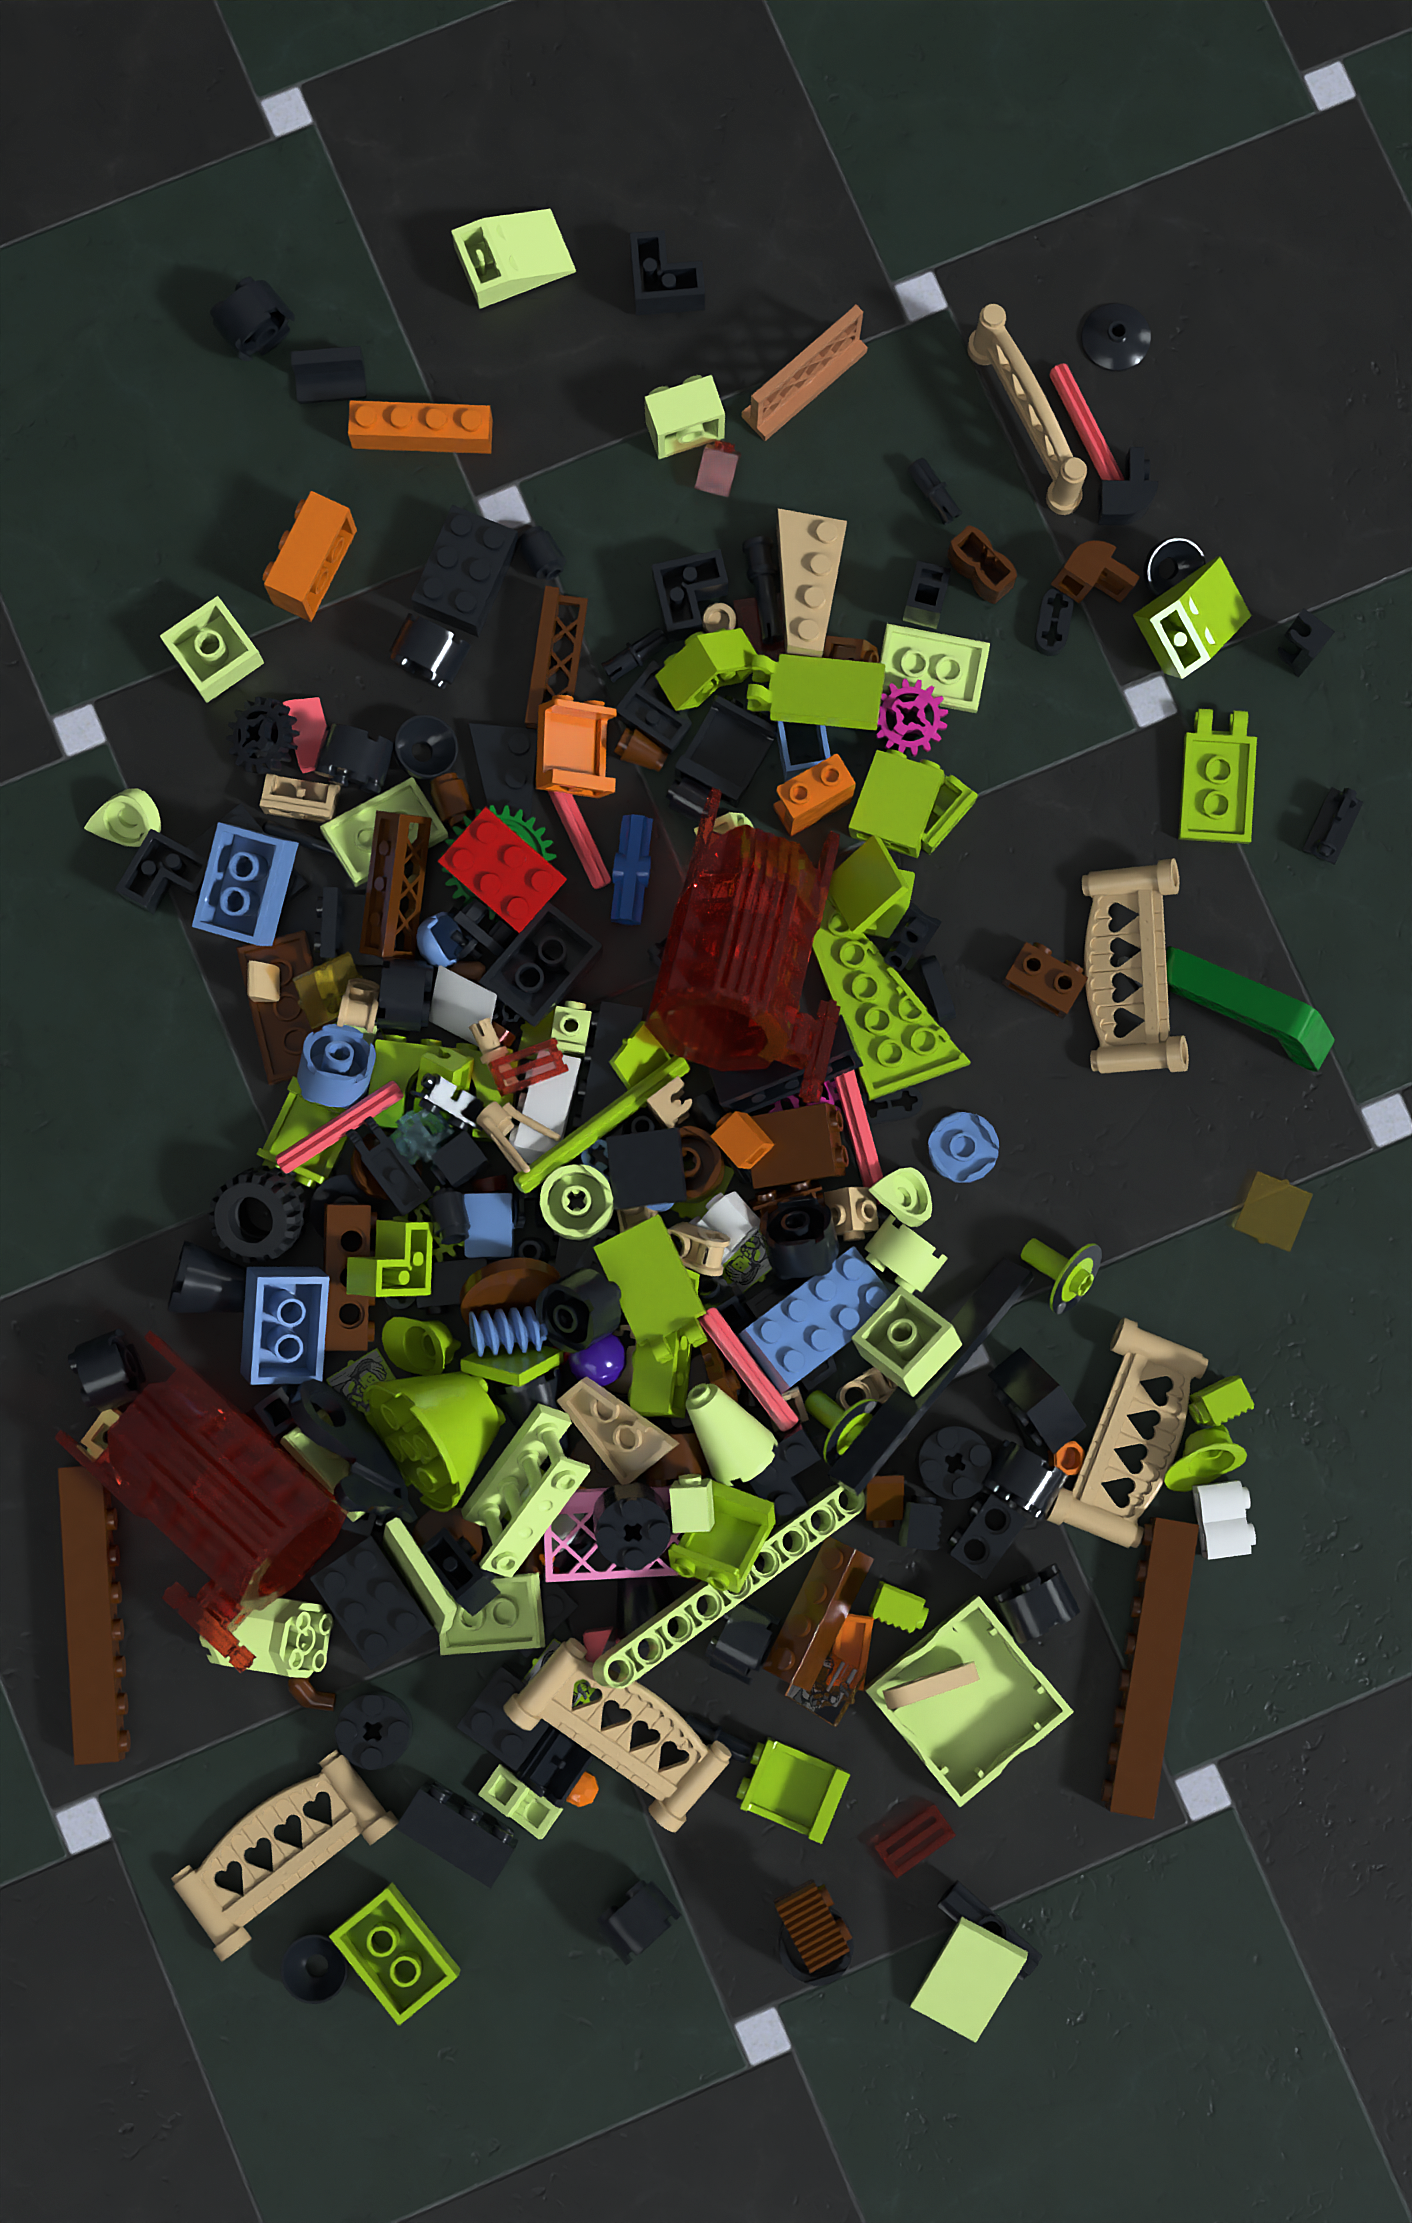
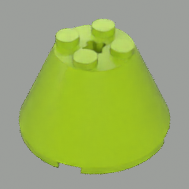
(435, 1430)

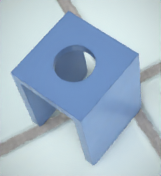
(791, 771)
(491, 1226)

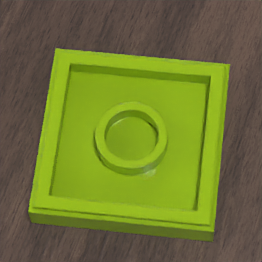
(867, 885)
(512, 1368)

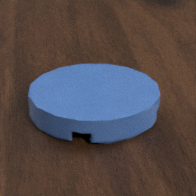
(963, 1147)

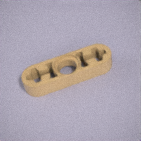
(930, 1685)

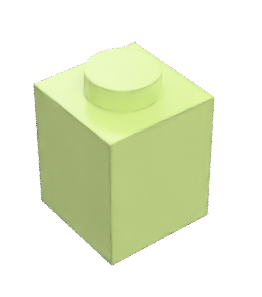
(691, 1504)

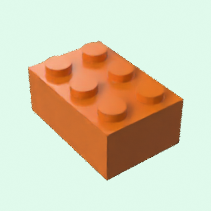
(309, 555)

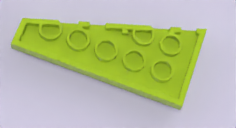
(887, 1019)

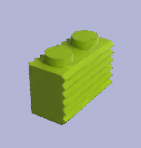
(1220, 1402)
(898, 1608)

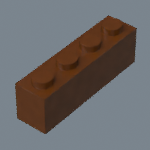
(818, 1613)

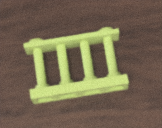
(509, 1476)

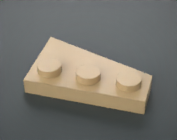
(615, 1431)

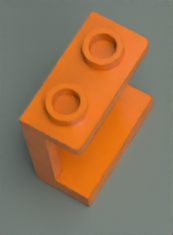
(573, 747)
(814, 794)

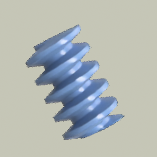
(506, 1330)

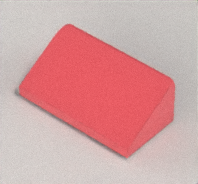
(311, 726)
(595, 1642)

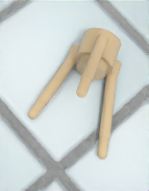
(497, 1124)

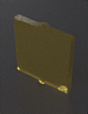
(324, 987)
(1273, 1211)

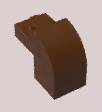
(1093, 566)

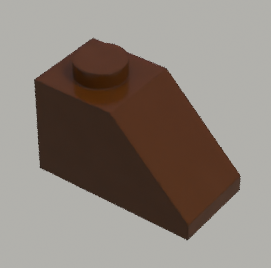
(884, 1500)

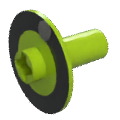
(1071, 1276)
(843, 1424)

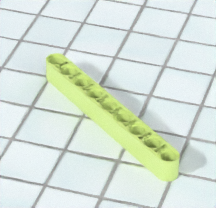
(719, 1602)

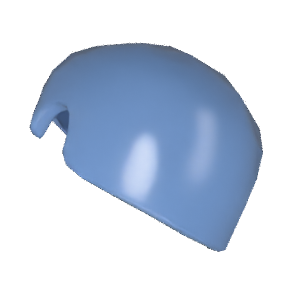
(435, 941)

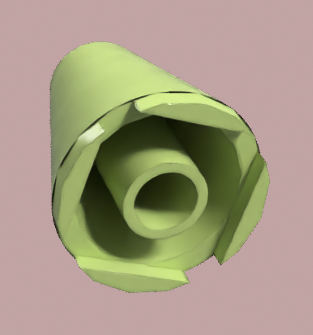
(728, 1435)

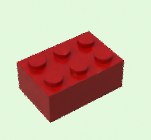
(502, 869)

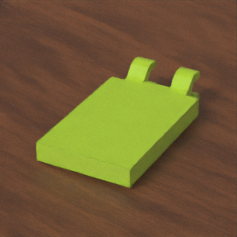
(818, 690)
(1218, 781)
(653, 1286)

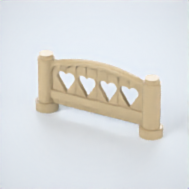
(994, 346)
(1150, 1043)
(1143, 1358)
(673, 1786)
(226, 1912)

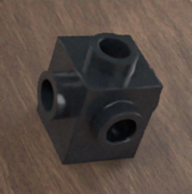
(725, 1299)

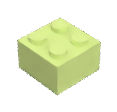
(684, 415)
(212, 649)
(906, 1341)

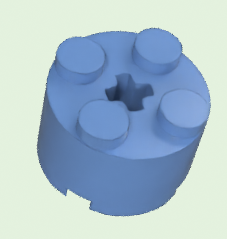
(335, 1066)

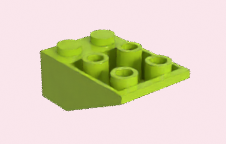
(1193, 619)

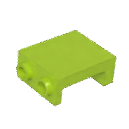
(897, 801)
(294, 1123)
(733, 1543)
(793, 1788)

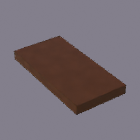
(281, 1024)

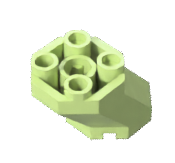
(285, 1637)

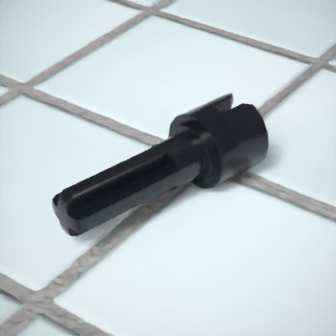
(706, 1113)

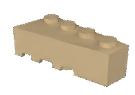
(809, 568)

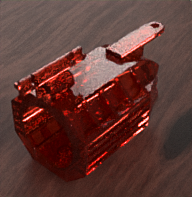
(743, 954)
(218, 1495)

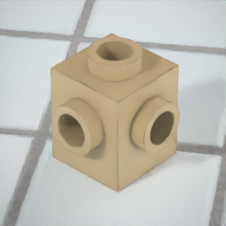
(852, 1212)

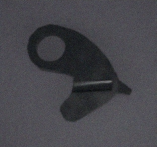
(373, 1476)

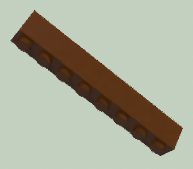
(92, 1618)
(1151, 1667)

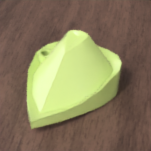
(126, 818)
(905, 1195)

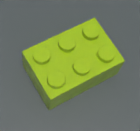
(395, 1953)

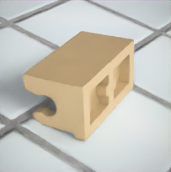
(299, 799)
(666, 1105)

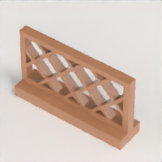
(806, 375)

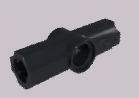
(961, 1902)

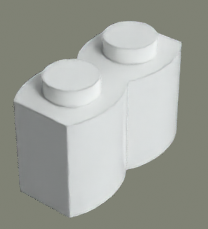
(731, 1217)
(1223, 1519)

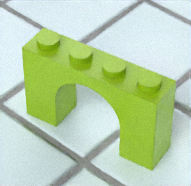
(401, 1063)

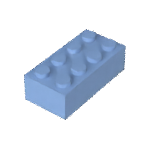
(815, 1320)

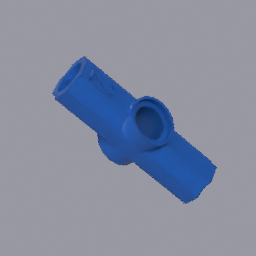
(631, 869)

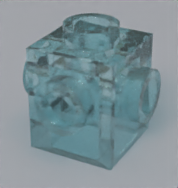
(420, 1135)

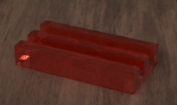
(555, 1056)
(925, 1851)

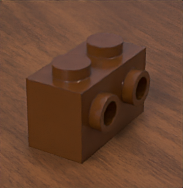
(1045, 979)

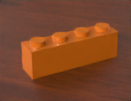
(420, 427)

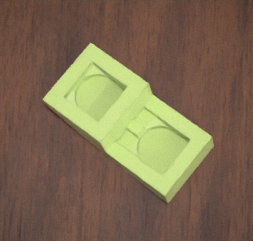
(519, 1802)

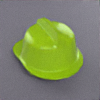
(419, 1345)
(1205, 1458)

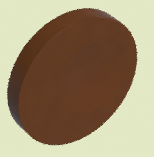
(505, 1286)

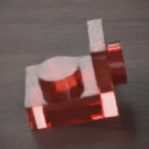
(717, 468)

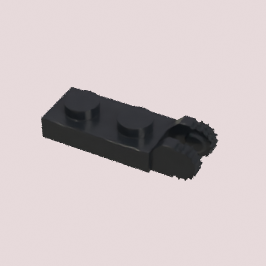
(391, 1169)

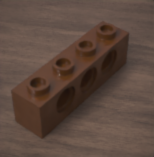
(338, 1220)

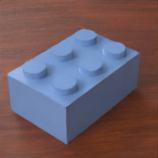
(245, 884)
(284, 1325)

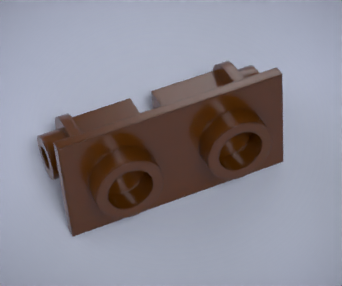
(768, 1198)

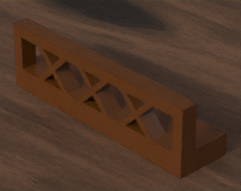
(545, 653)
(389, 885)

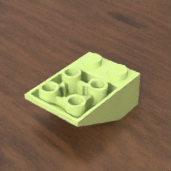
(511, 254)

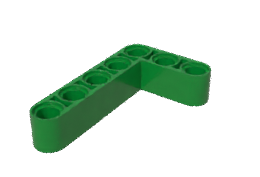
(1251, 1003)

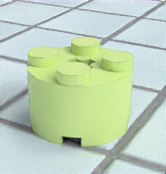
(575, 1181)
(904, 1254)

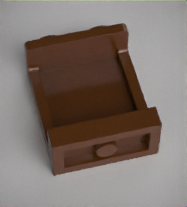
(804, 1146)

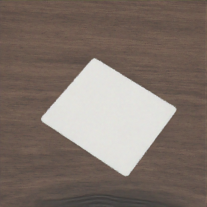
(459, 1004)

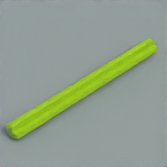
(600, 1124)

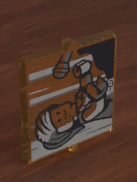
(831, 1691)

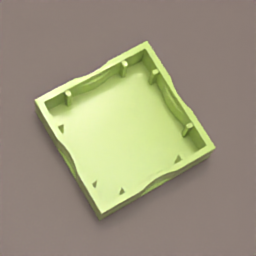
(979, 1727)

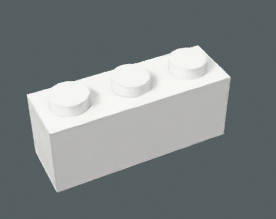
(546, 1104)

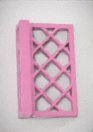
(583, 1502)

